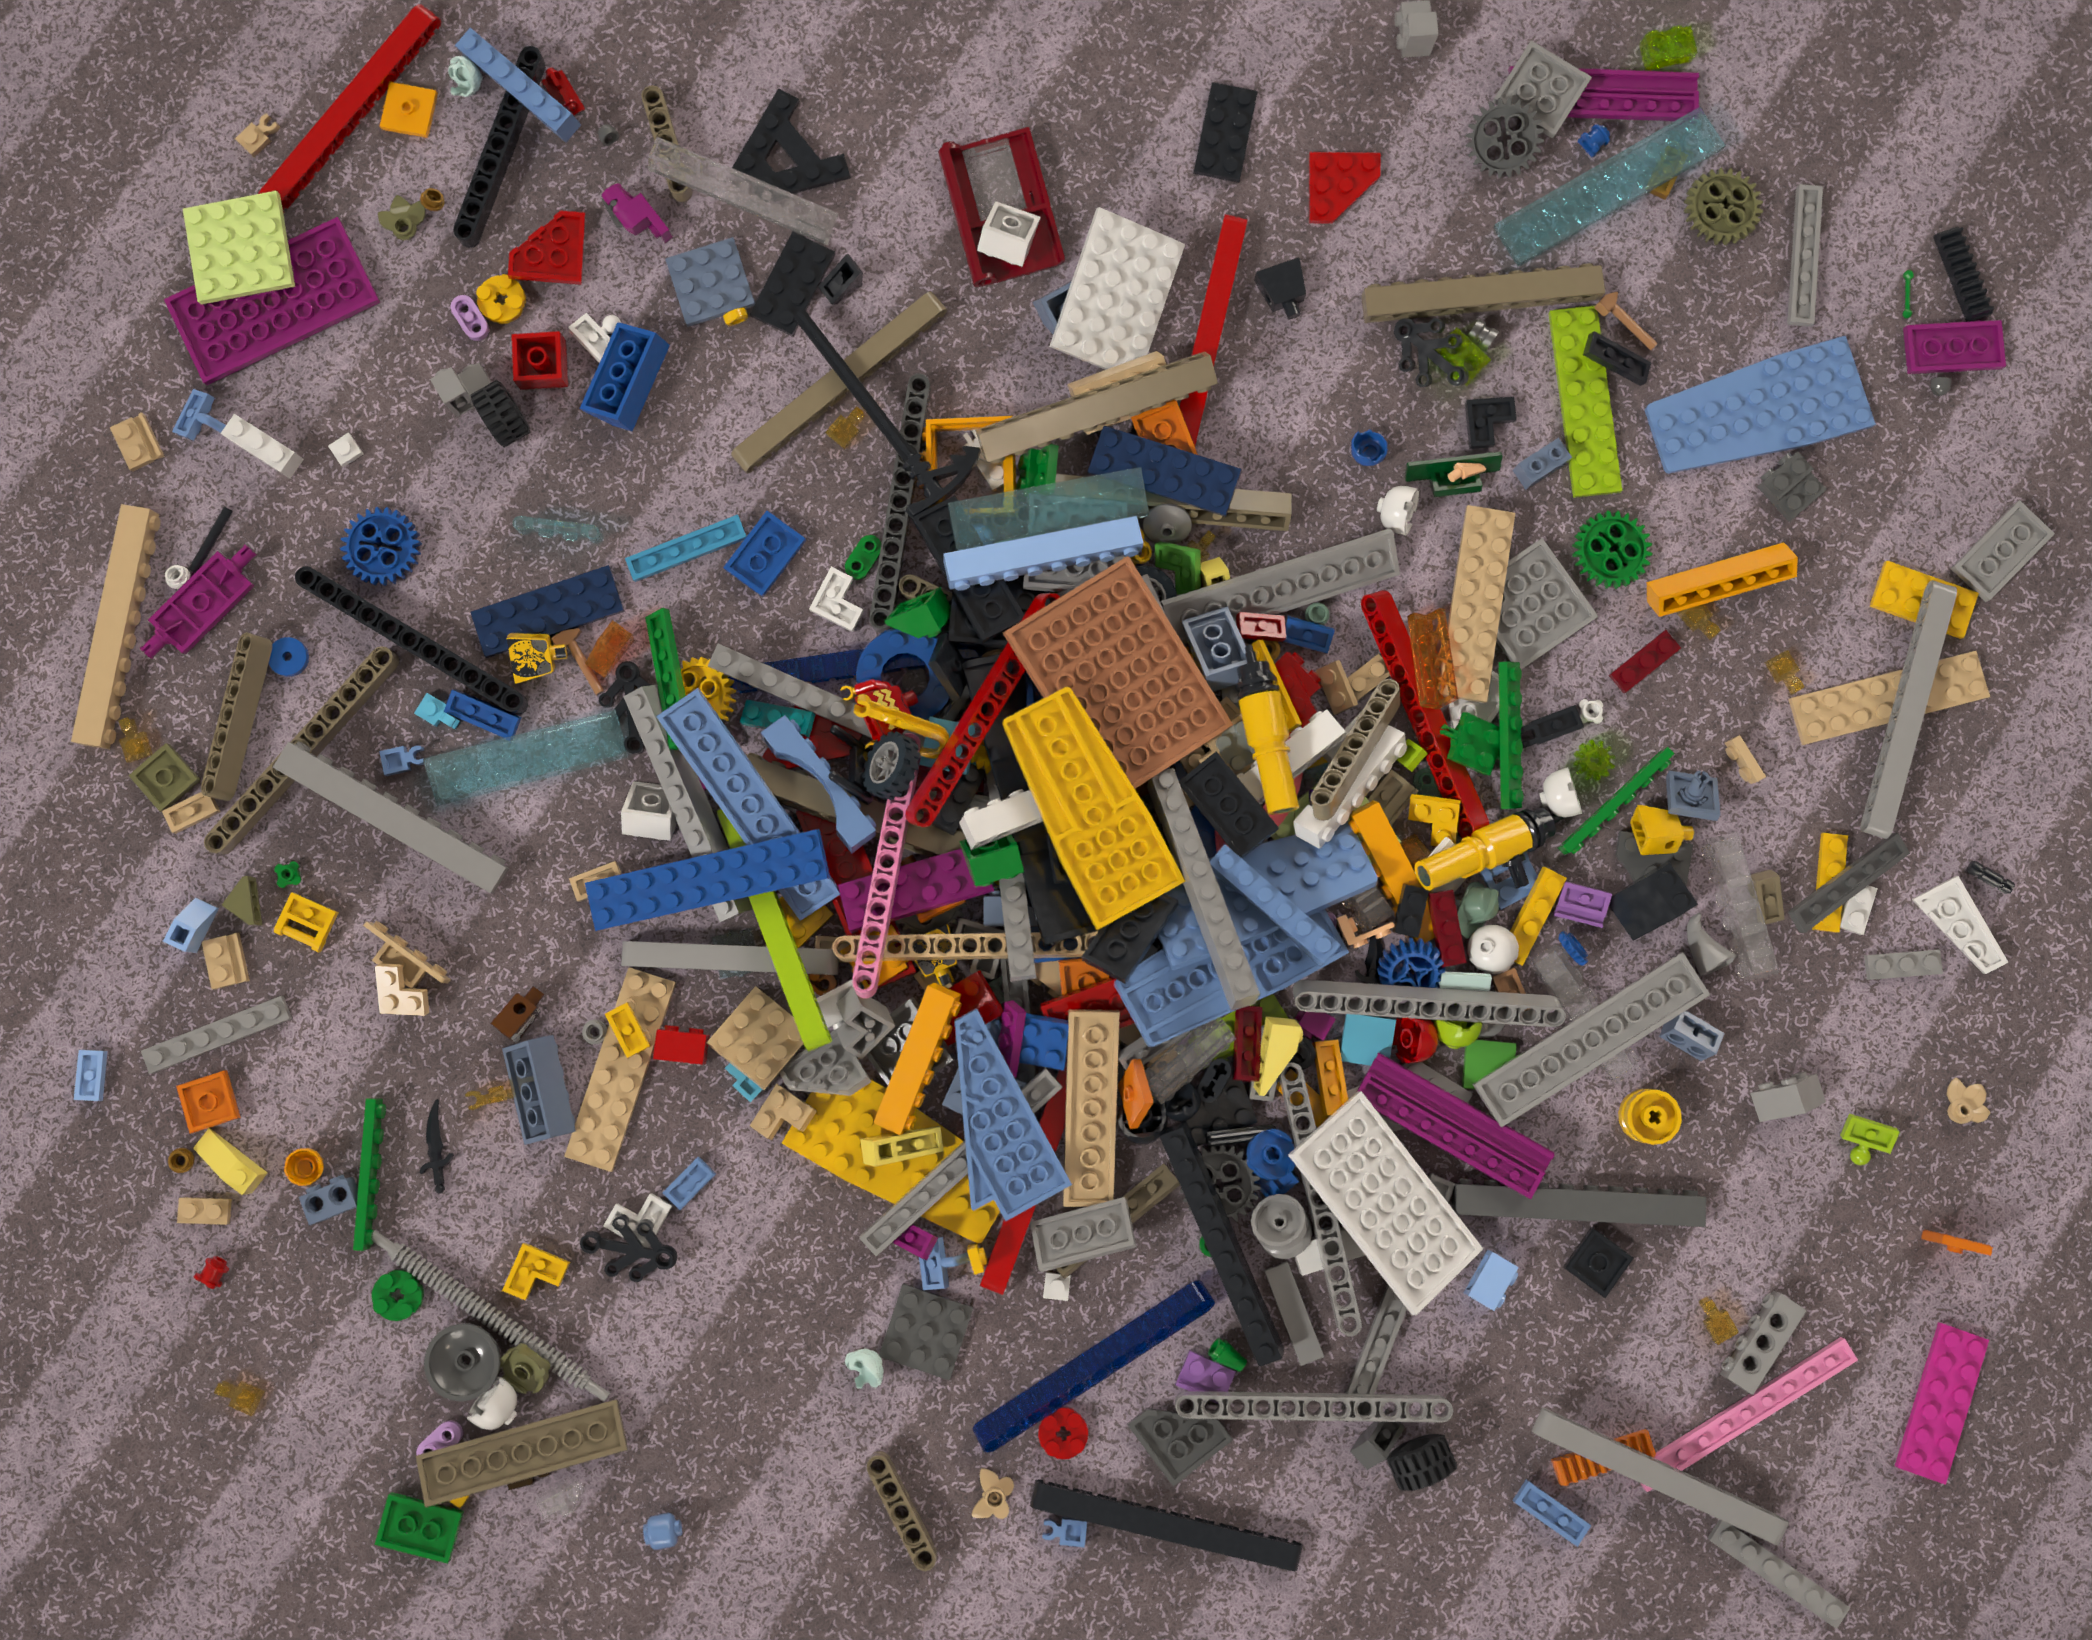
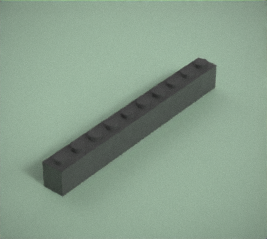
(1581, 1204)

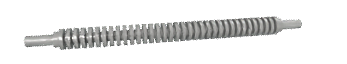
(414, 1262)

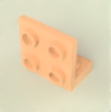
(1348, 927)

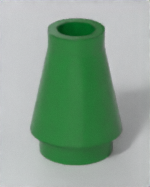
(1225, 1354)

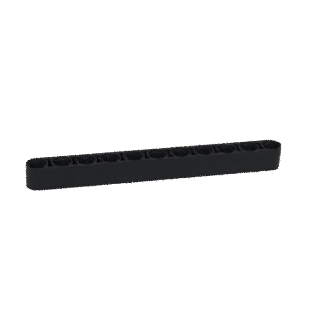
(402, 634)
(1166, 1526)

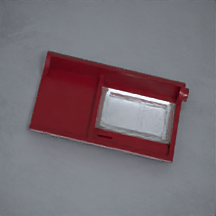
(1006, 172)

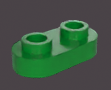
(864, 557)

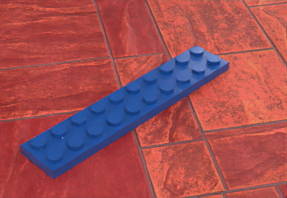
(707, 880)

